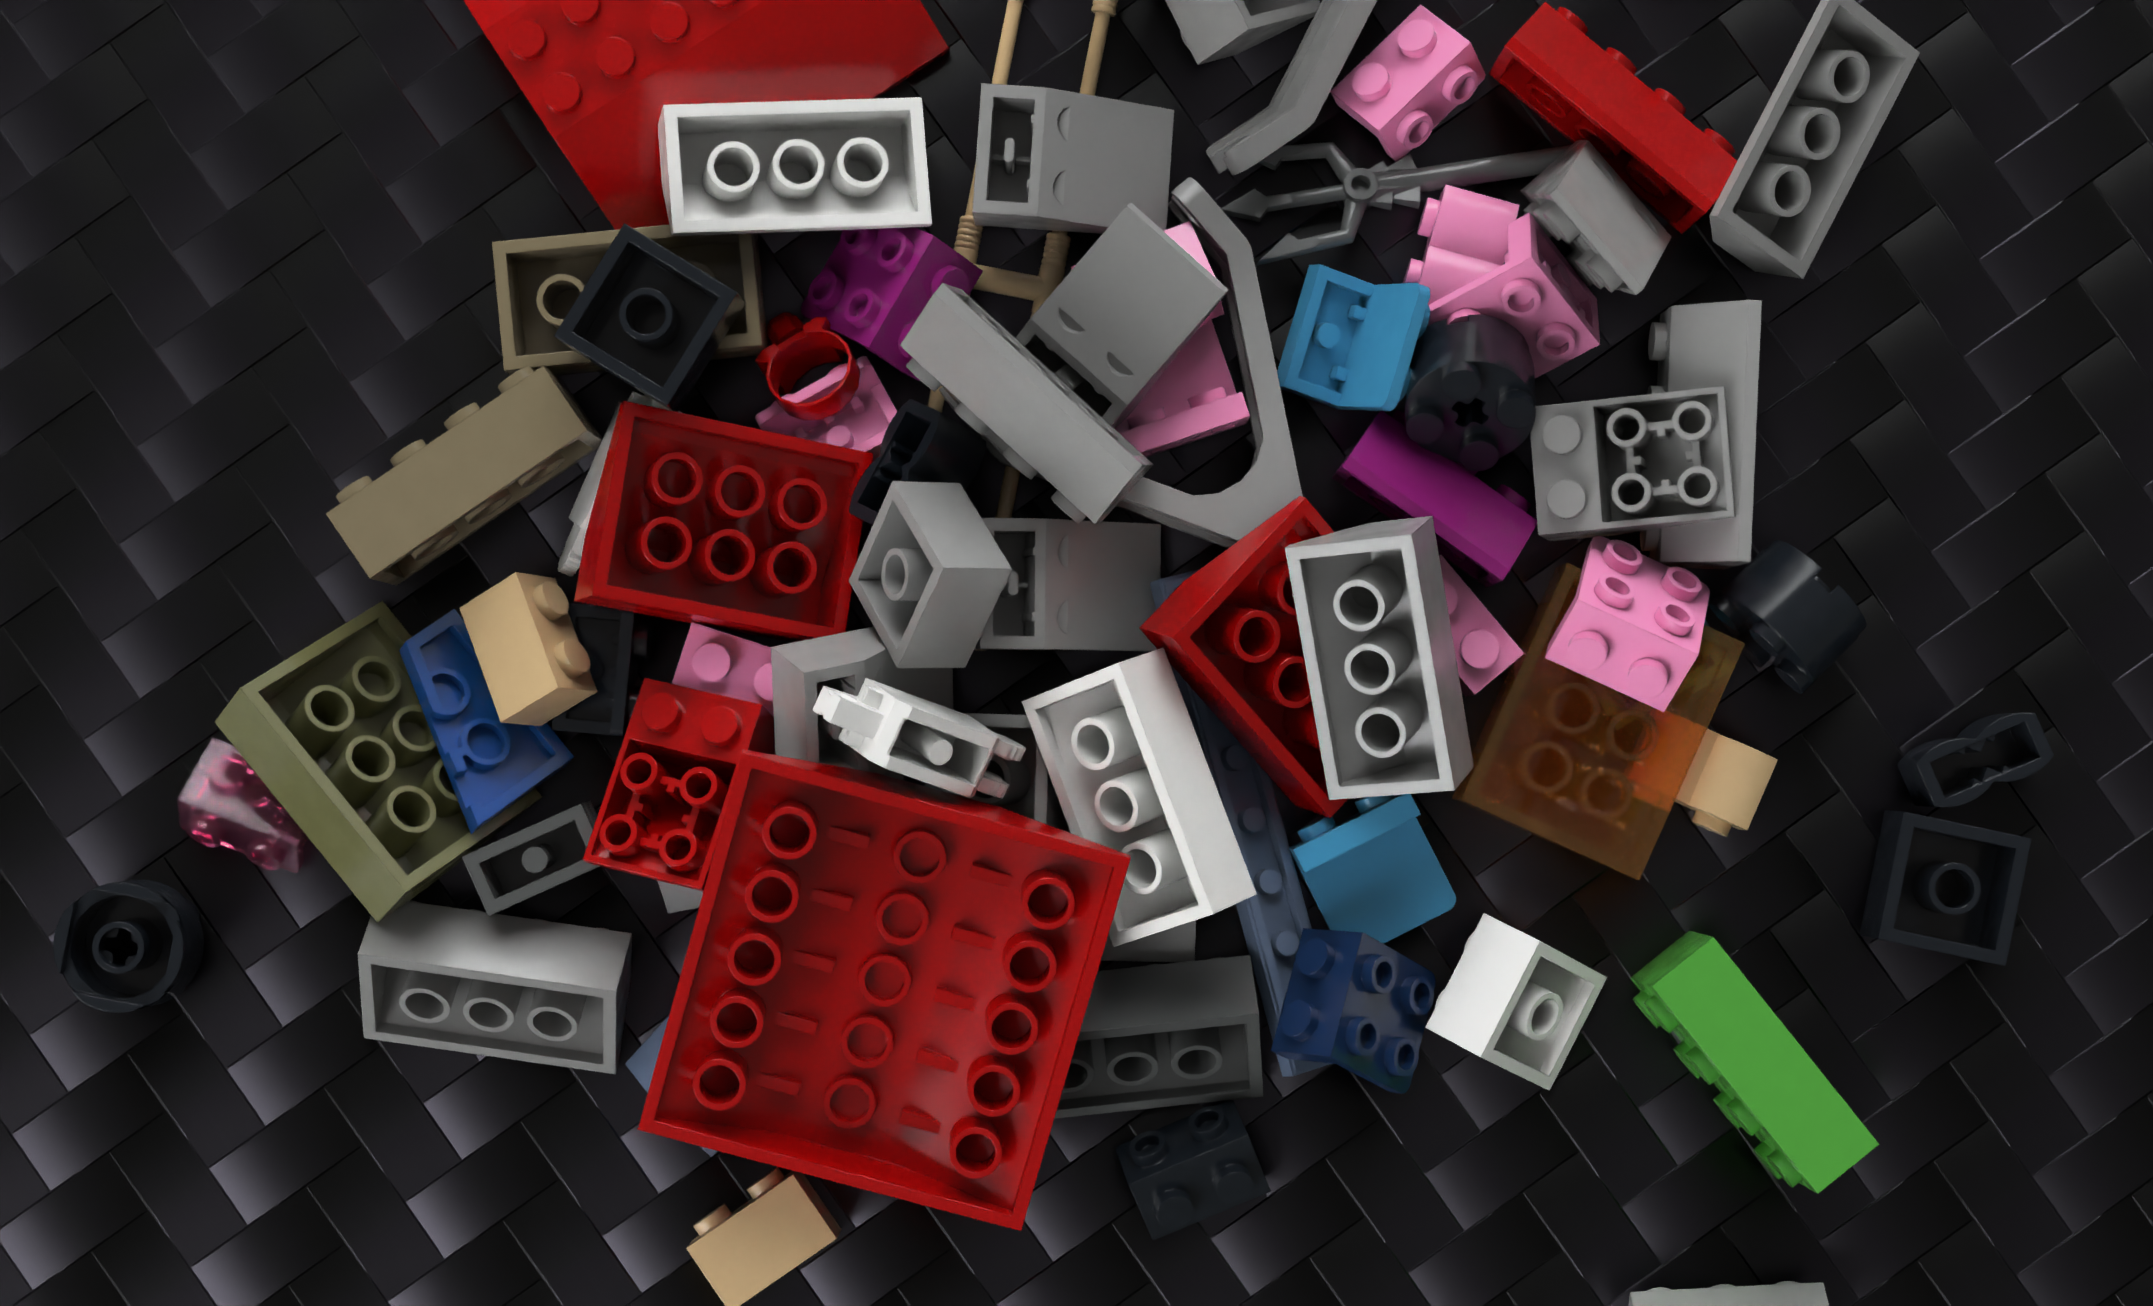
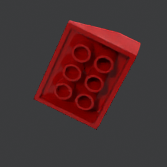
(723, 526)
(1241, 651)

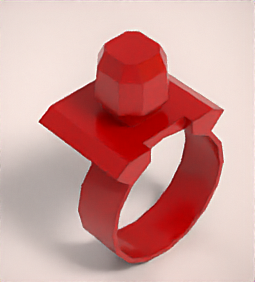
(797, 350)

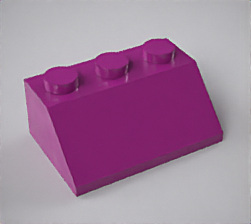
(1473, 523)

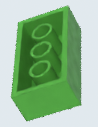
(1754, 1062)

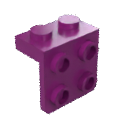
(882, 283)

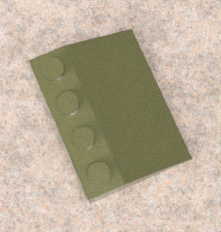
(357, 762)

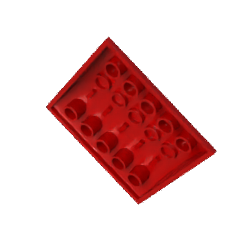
(611, 65)
(884, 986)

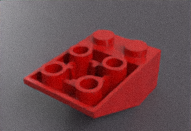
(675, 782)

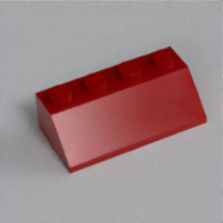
(1601, 100)

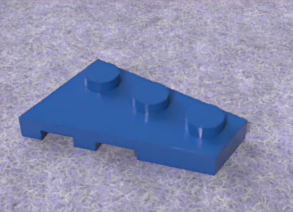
(484, 759)

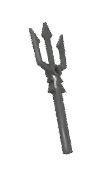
(1374, 187)

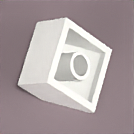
(1516, 1002)

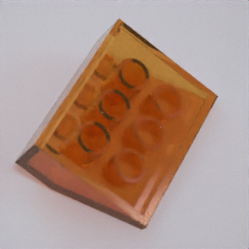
(1584, 758)

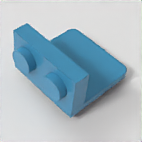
(1353, 340)
(1374, 869)

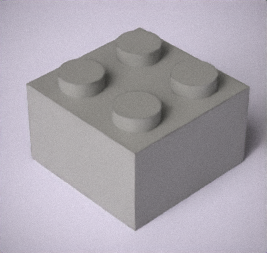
(929, 575)

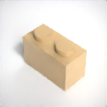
(528, 649)
(762, 1237)

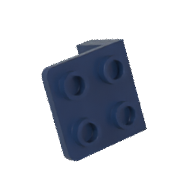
(1355, 1007)

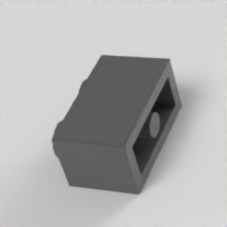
(532, 858)

